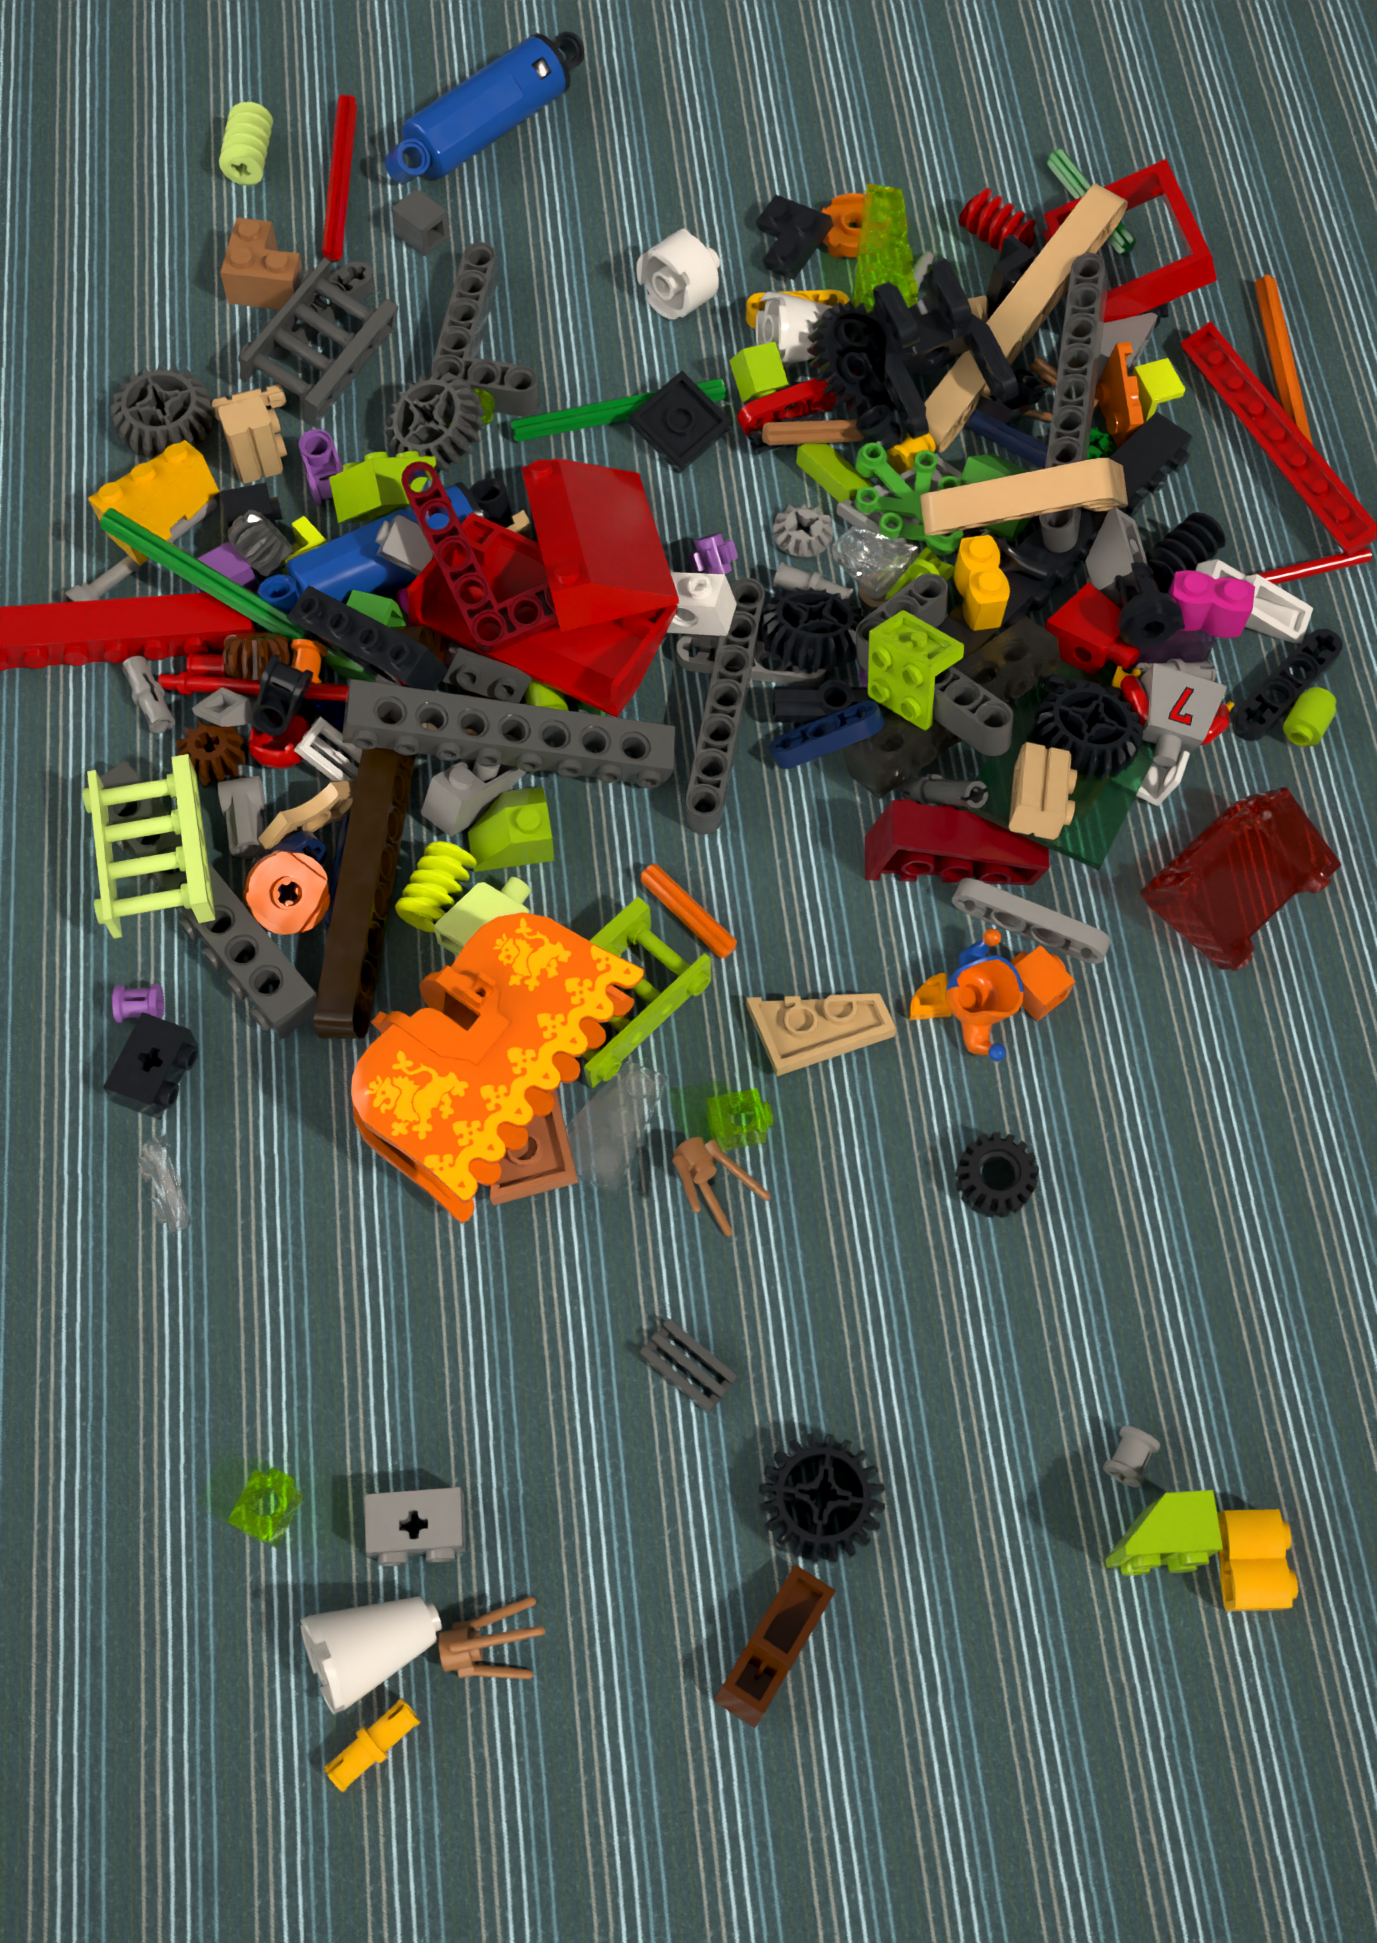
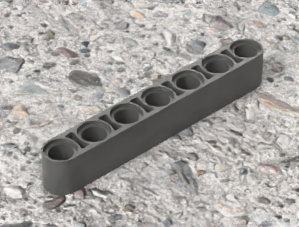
(722, 720)

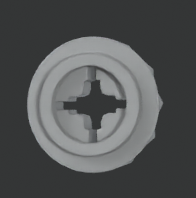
(798, 542)

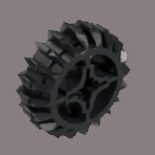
(811, 629)
(1112, 727)
(841, 1501)

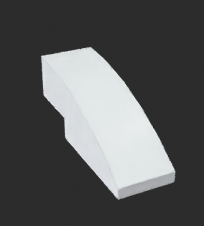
(1273, 610)

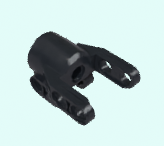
(930, 337)

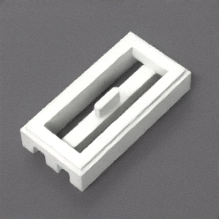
(320, 762)

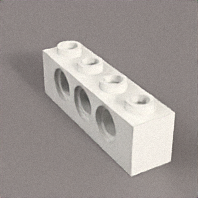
(704, 604)

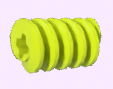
(432, 883)

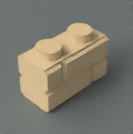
(252, 439)
(1041, 791)

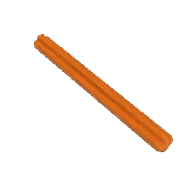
(1280, 352)

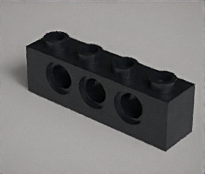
(366, 642)

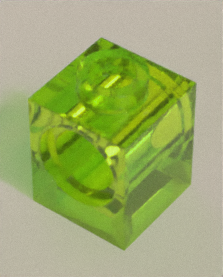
(732, 1136)
(268, 1528)

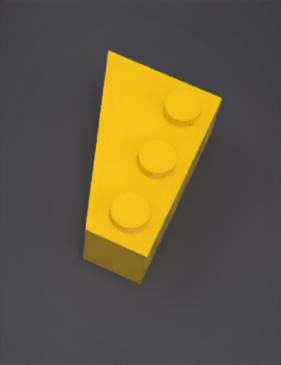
(159, 493)

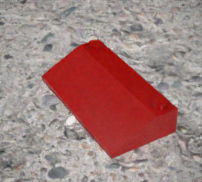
(597, 542)
(590, 663)

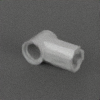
(242, 806)

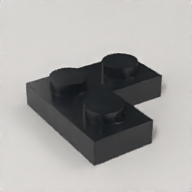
(798, 234)

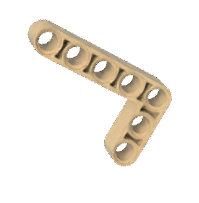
(1088, 484)

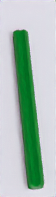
(596, 413)
(199, 574)

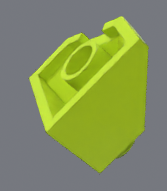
(513, 831)

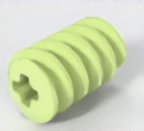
(246, 143)

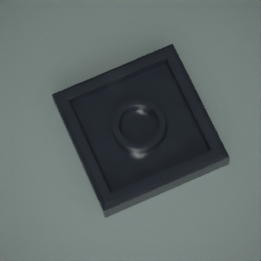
(680, 422)

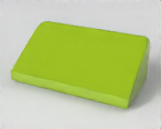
(831, 471)

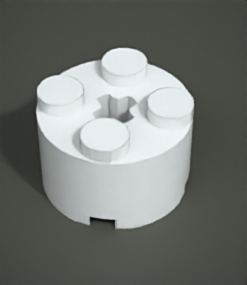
(678, 274)

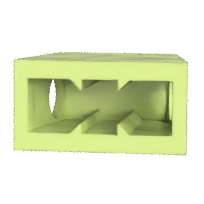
(478, 908)

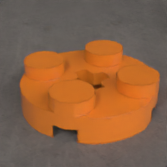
(843, 239)
(262, 892)

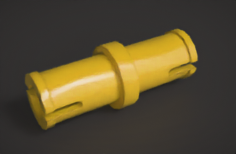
(371, 1744)

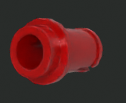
(206, 665)

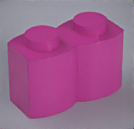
(1213, 604)

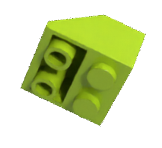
(374, 486)
(1171, 1531)

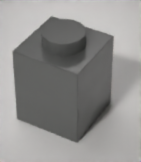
(420, 222)

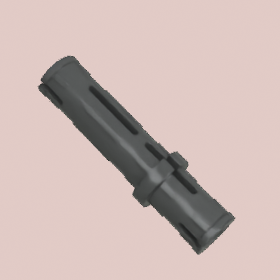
(937, 790)

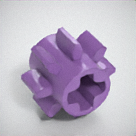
(713, 554)

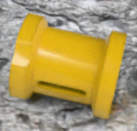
(903, 455)

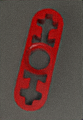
(768, 409)

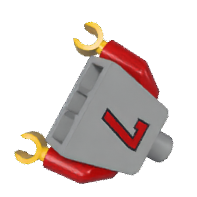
(1174, 709)

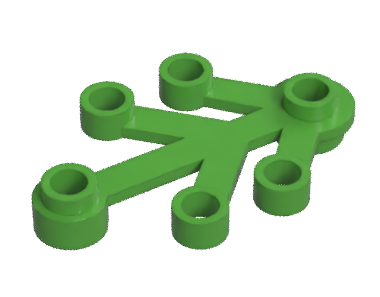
(908, 500)

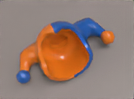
(983, 994)

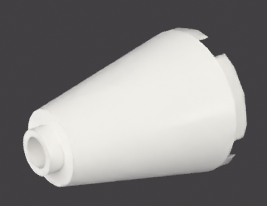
(789, 323)
(366, 1645)

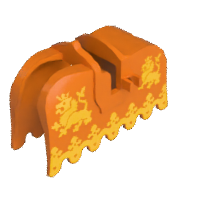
(455, 1094)

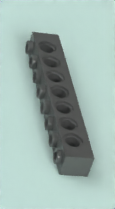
(491, 719)
(294, 998)

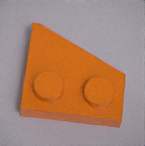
(1119, 396)

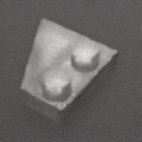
(873, 559)
(156, 1166)

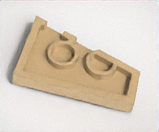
(818, 1029)

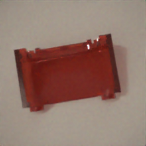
(1241, 875)

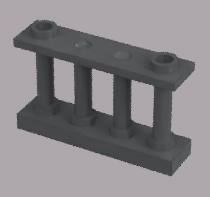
(337, 372)

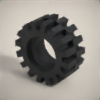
(1002, 1150)

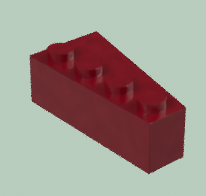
(949, 843)

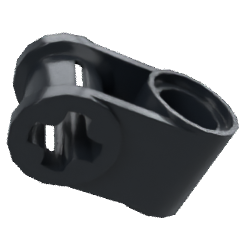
(280, 696)

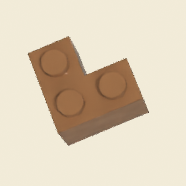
(255, 269)

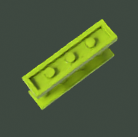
(634, 927)

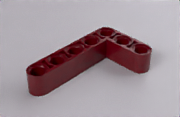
(470, 573)

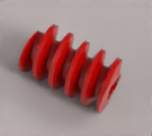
(994, 223)

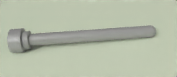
(128, 565)

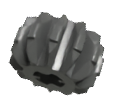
(260, 543)

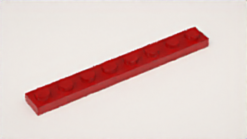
(1280, 439)

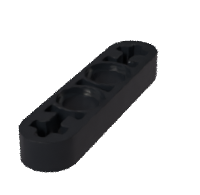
(1287, 684)

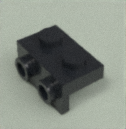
(1013, 263)

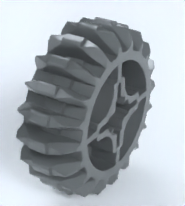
(450, 405)
(139, 416)

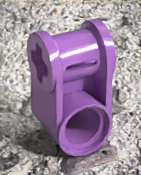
(319, 467)

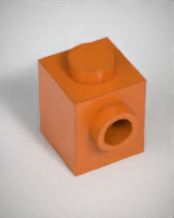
(1043, 981)

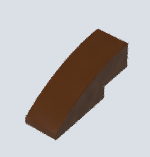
(774, 1646)

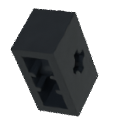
(148, 1046)

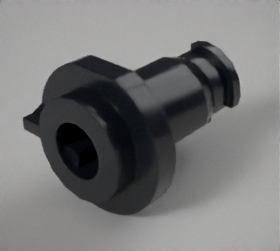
(1146, 616)

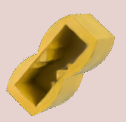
(981, 582)
(1255, 1562)

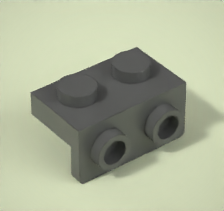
(483, 675)

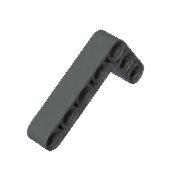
(463, 330)
(958, 701)

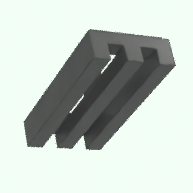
(659, 1341)

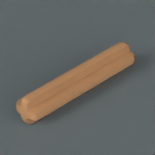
(810, 432)

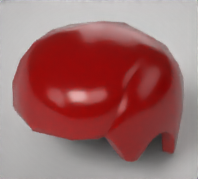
(278, 751)

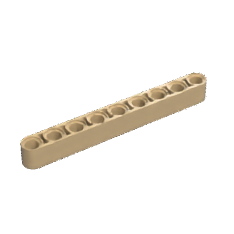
(1024, 309)

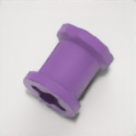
(132, 1002)

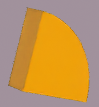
(930, 999)

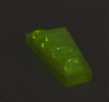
(883, 247)

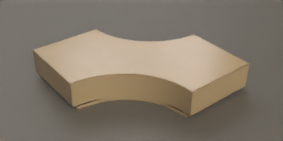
(321, 810)

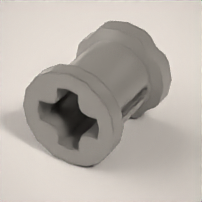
(1131, 1456)

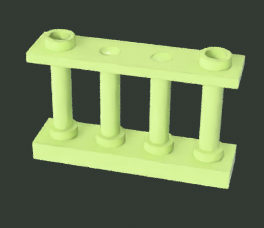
(189, 857)

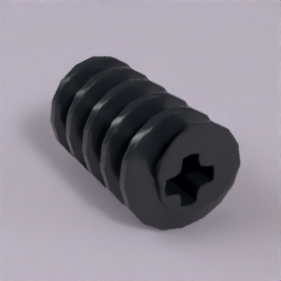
(1184, 547)

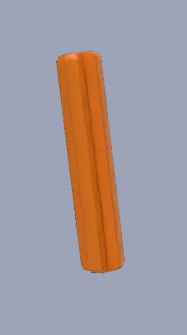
(688, 911)

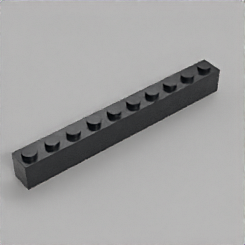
(1146, 462)

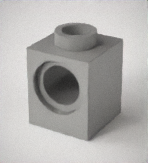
(403, 544)

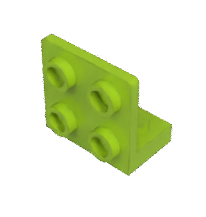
(904, 664)

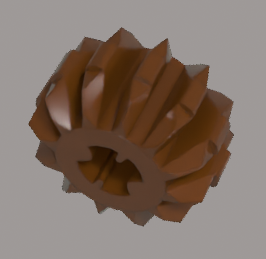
(249, 653)
(213, 751)

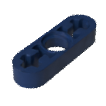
(827, 734)

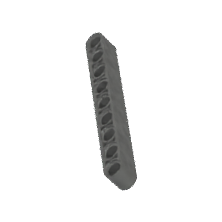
(1075, 387)

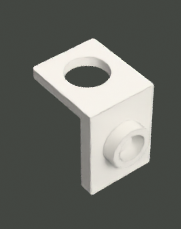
(1161, 781)

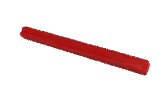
(339, 178)

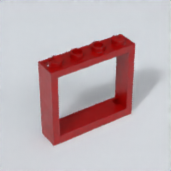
(1166, 282)

